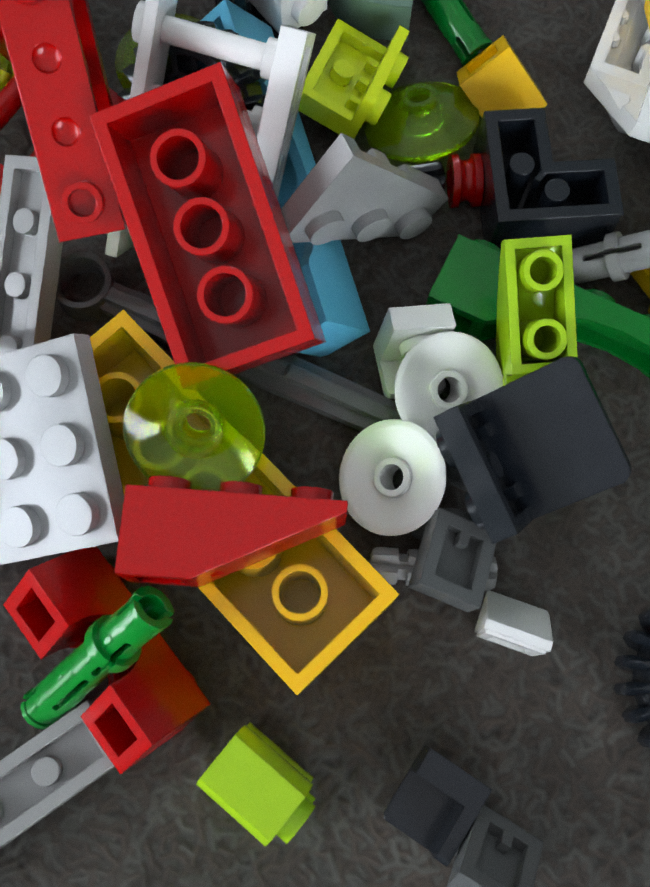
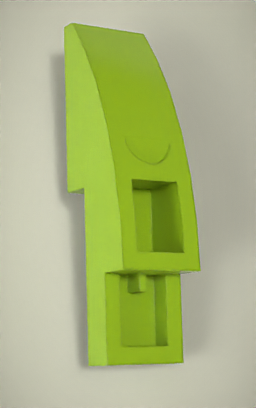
(535, 304)

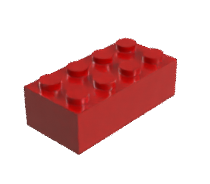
(207, 223)

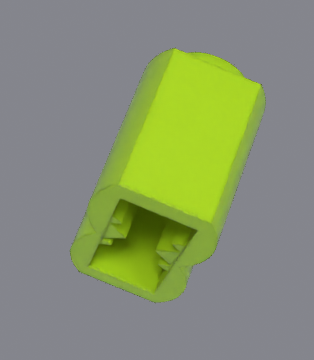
(260, 786)

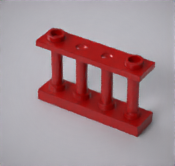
(59, 86)

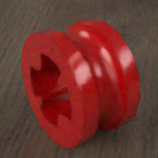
(465, 180)

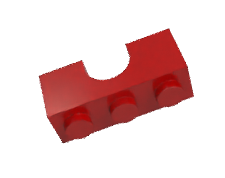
(139, 705)

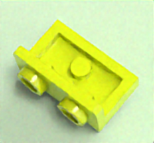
(349, 79)

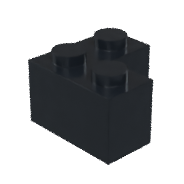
(539, 197)

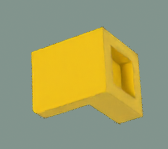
(499, 80)

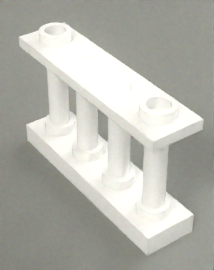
(279, 60)

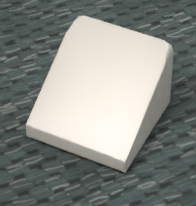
(514, 625)

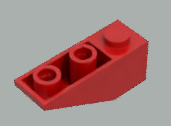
(203, 535)

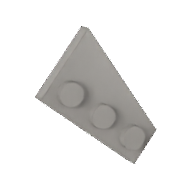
(361, 198)

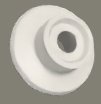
(449, 355)
(369, 471)

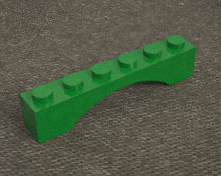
(471, 287)

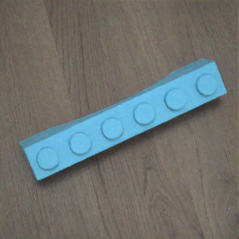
(322, 265)

